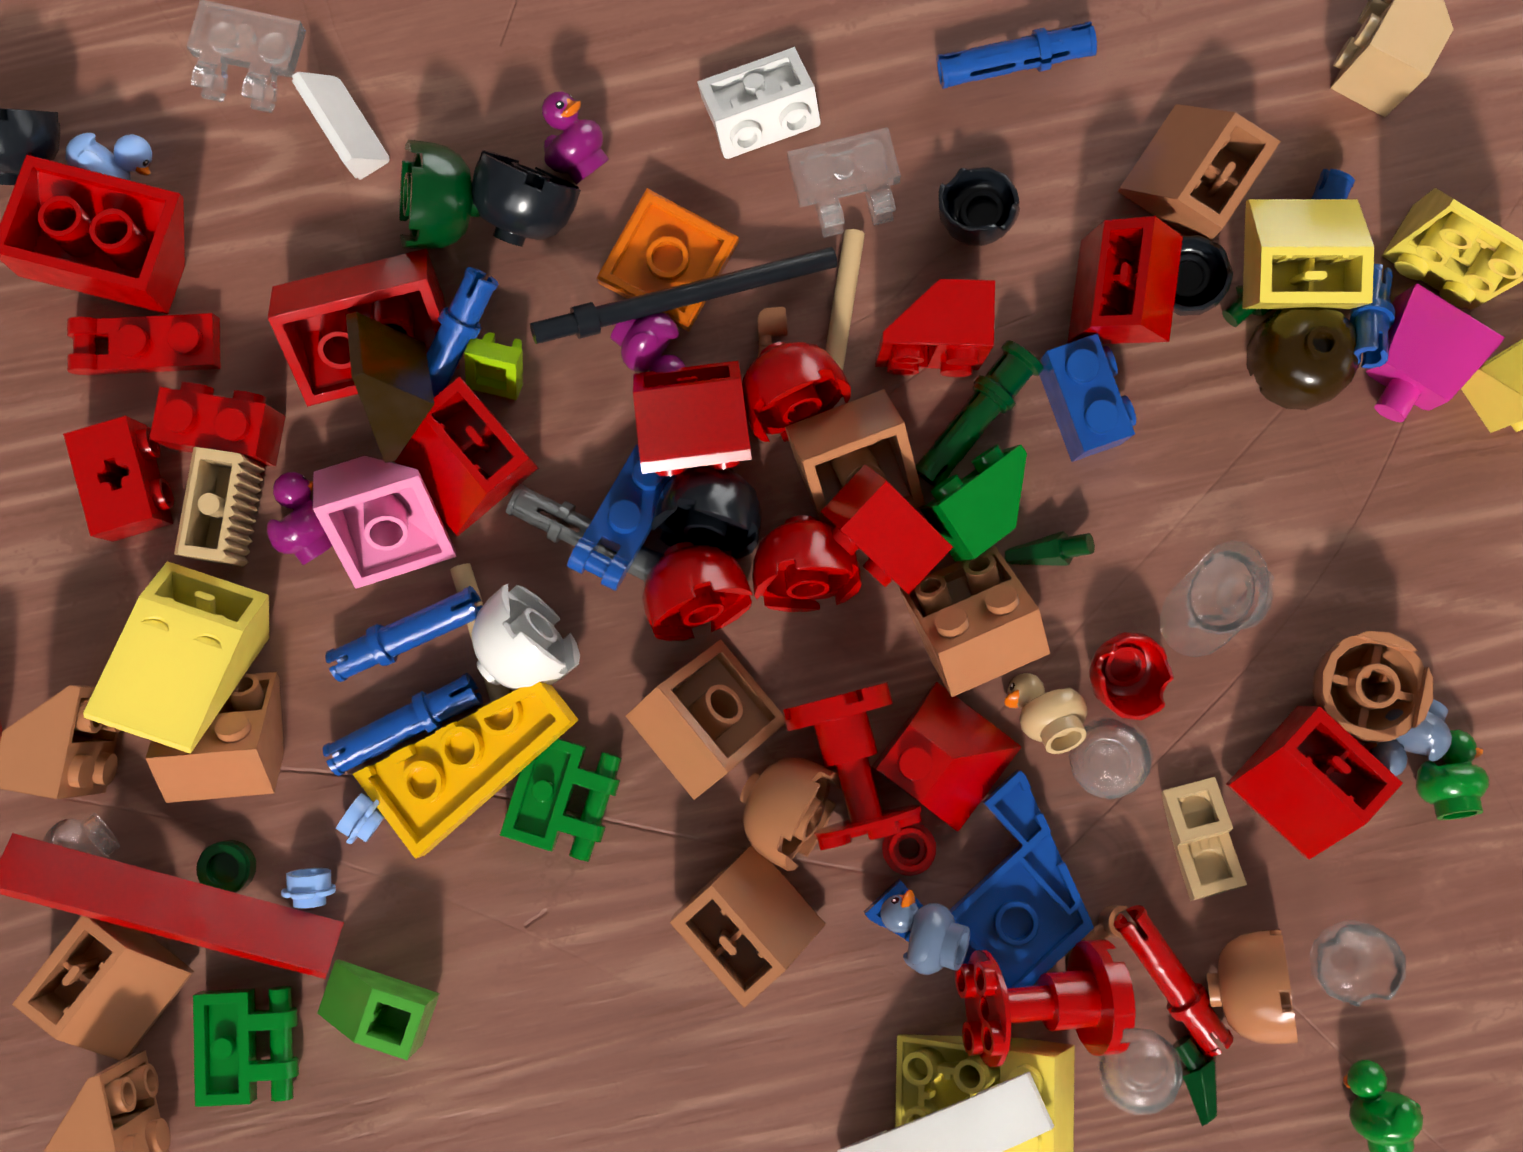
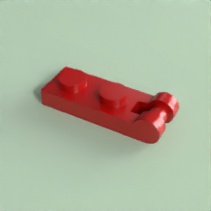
(145, 344)

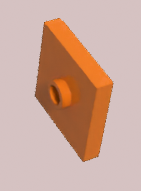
(666, 249)

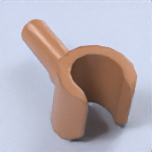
(771, 323)
(1105, 927)

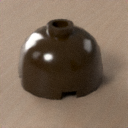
(1303, 356)

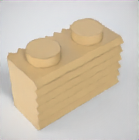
(219, 507)

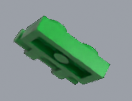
(544, 793)
(226, 1046)

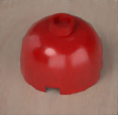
(791, 385)
(802, 565)
(693, 588)

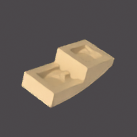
(1202, 838)

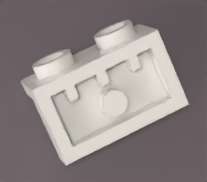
(760, 102)

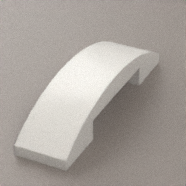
(983, 1123)

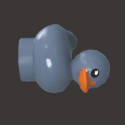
(1428, 739)
(934, 935)

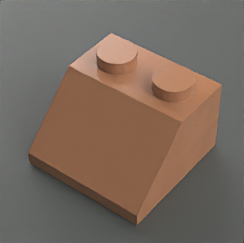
(844, 439)
(706, 718)

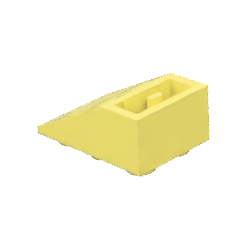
(1456, 251)
(180, 656)
(939, 1073)

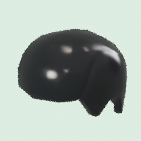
(978, 206)
(1202, 276)

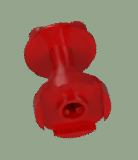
(847, 742)
(1089, 997)

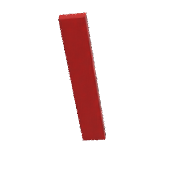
(167, 906)

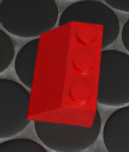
(94, 234)
(313, 310)

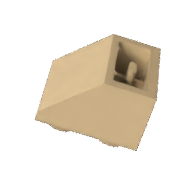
(1391, 51)

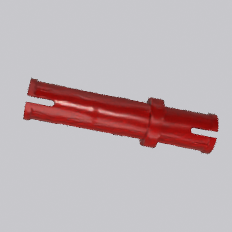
(1186, 999)

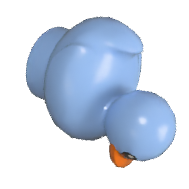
(130, 154)

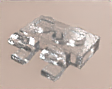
(244, 39)
(844, 169)

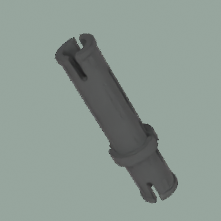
(529, 504)

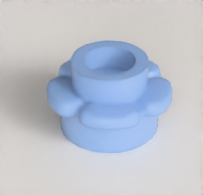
(360, 819)
(308, 887)

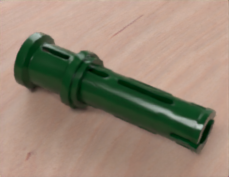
(991, 396)

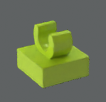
(494, 366)

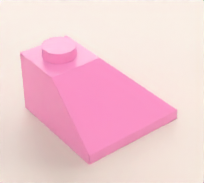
(379, 519)

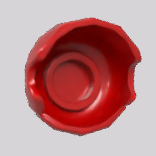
(1131, 675)

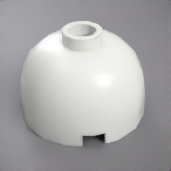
(519, 641)

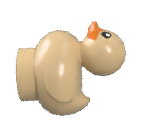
(1048, 717)

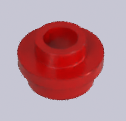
(920, 861)

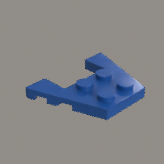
(1027, 904)

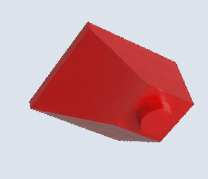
(947, 756)

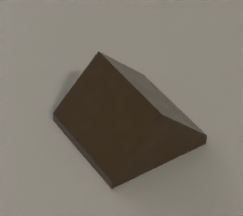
(390, 381)

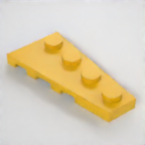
(458, 768)

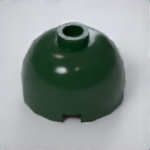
(434, 196)

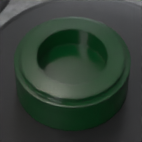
(227, 866)

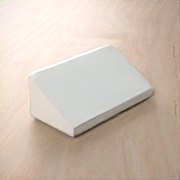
(342, 122)

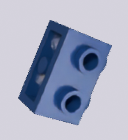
(1086, 397)

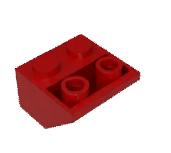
(1126, 282)
(942, 330)
(691, 418)
(465, 457)
(1313, 781)

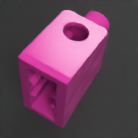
(1430, 353)

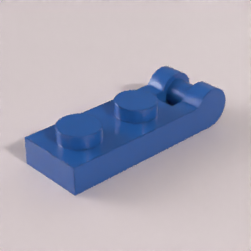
(619, 524)

